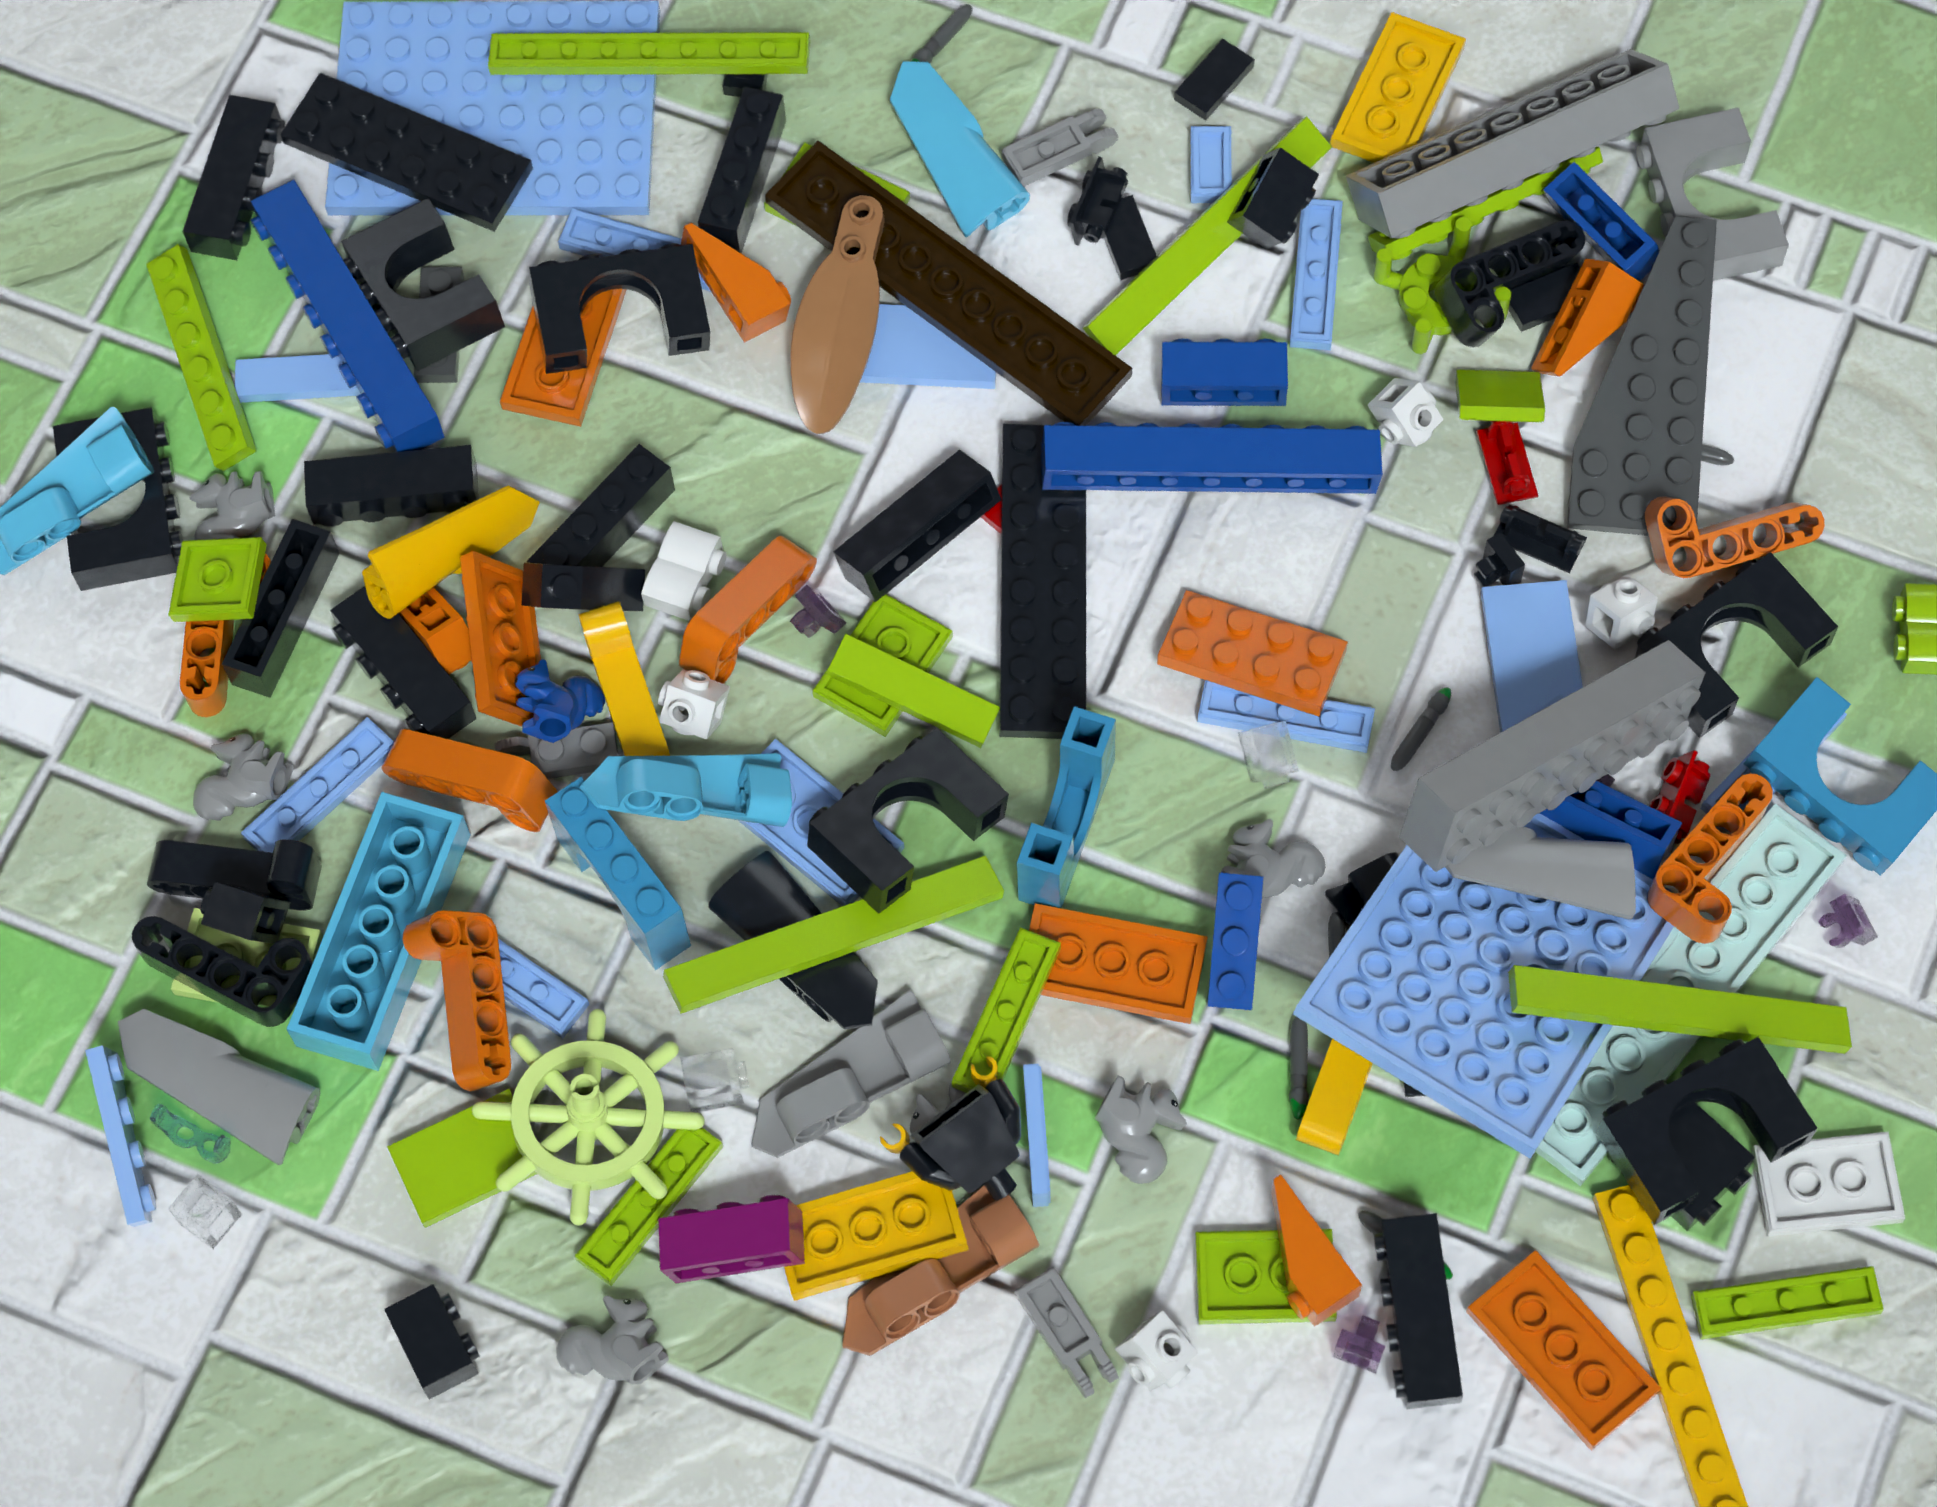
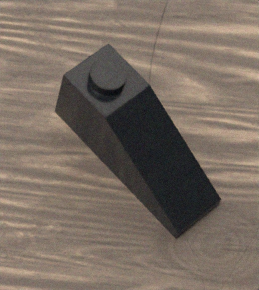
(581, 586)

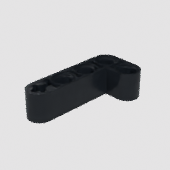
(1512, 271)
(193, 868)
(219, 964)

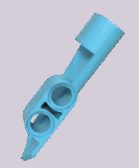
(954, 152)
(76, 482)
(690, 785)

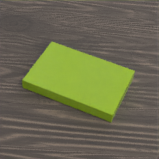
(900, 633)
(455, 1162)
(1243, 1278)

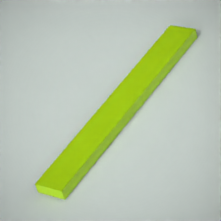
(649, 53)
(1190, 252)
(830, 936)
(1678, 1009)

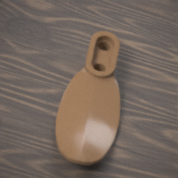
(838, 320)

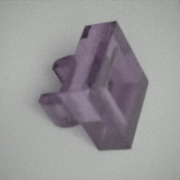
(816, 614)
(1852, 920)
(1361, 1348)

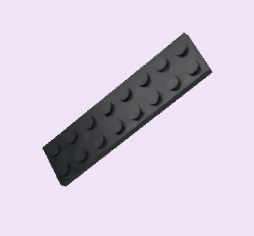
(1040, 594)

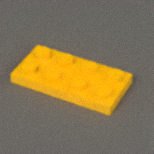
(1397, 89)
(874, 1233)

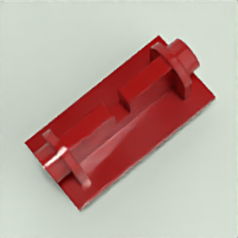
(1507, 462)
(1682, 780)

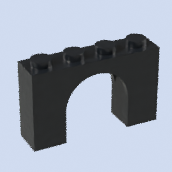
(662, 275)
(421, 327)
(146, 541)
(1758, 595)
(926, 772)
(1739, 1079)

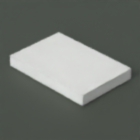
(1830, 1185)

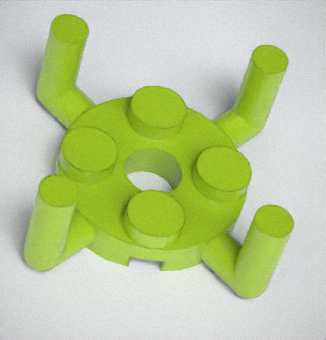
(1421, 279)

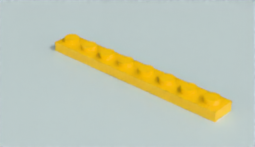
(1669, 1350)

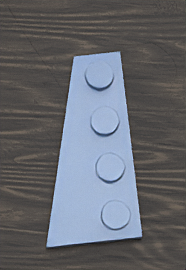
(117, 1120)

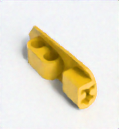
(428, 555)

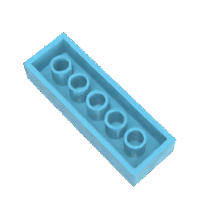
(362, 963)

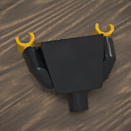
(968, 1140)

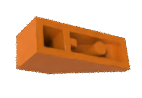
(739, 284)
(1591, 312)
(440, 630)
(1313, 1268)

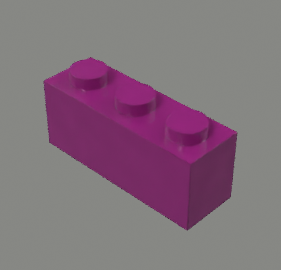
(731, 1239)

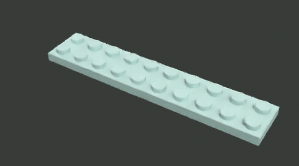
(1769, 888)

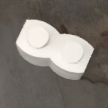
(683, 571)

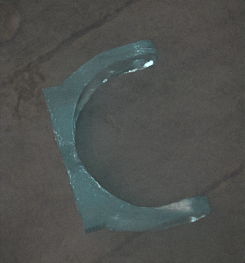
(170, 1125)

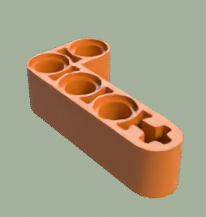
(1737, 533)
(743, 607)
(197, 638)
(471, 774)
(1714, 849)
(472, 991)

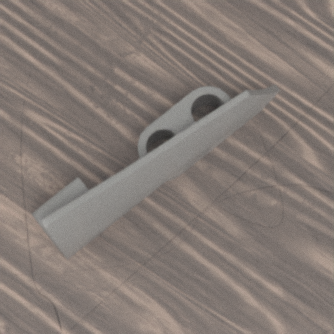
(1556, 869)
(849, 1077)
(219, 1084)

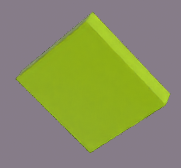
(1500, 395)
(217, 579)

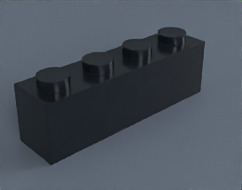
(743, 167)
(233, 177)
(390, 485)
(610, 513)
(917, 525)
(281, 608)
(403, 666)
(1420, 1311)

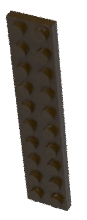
(957, 291)

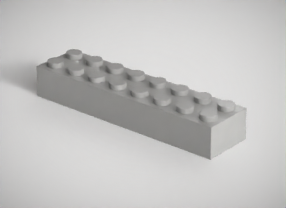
(1513, 143)
(1551, 756)

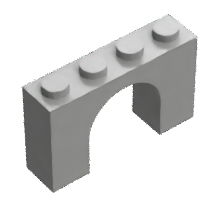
(1701, 144)

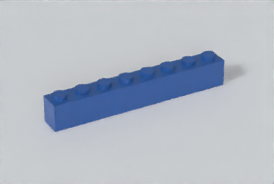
(347, 320)
(1211, 458)

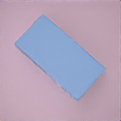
(1210, 162)

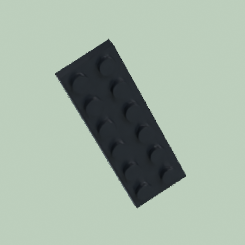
(407, 151)

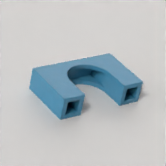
(1789, 763)
(598, 842)
(1054, 849)

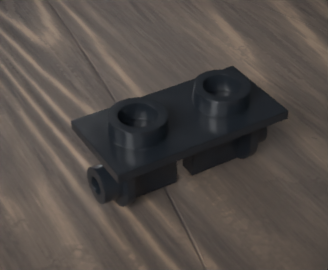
(1089, 216)
(1540, 538)

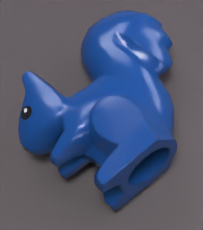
(554, 706)

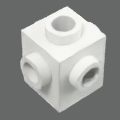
(1405, 412)
(1621, 611)
(693, 703)
(1157, 1352)

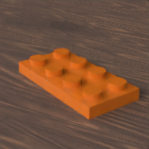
(567, 393)
(500, 634)
(1252, 653)
(1122, 963)
(1563, 1350)

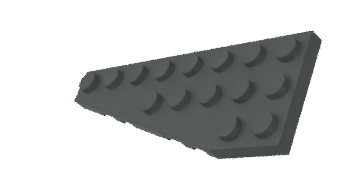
(1650, 407)

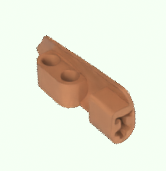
(915, 1295)

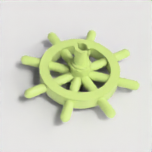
(588, 1115)

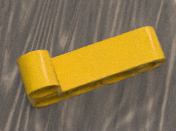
(622, 681)
(1334, 1099)

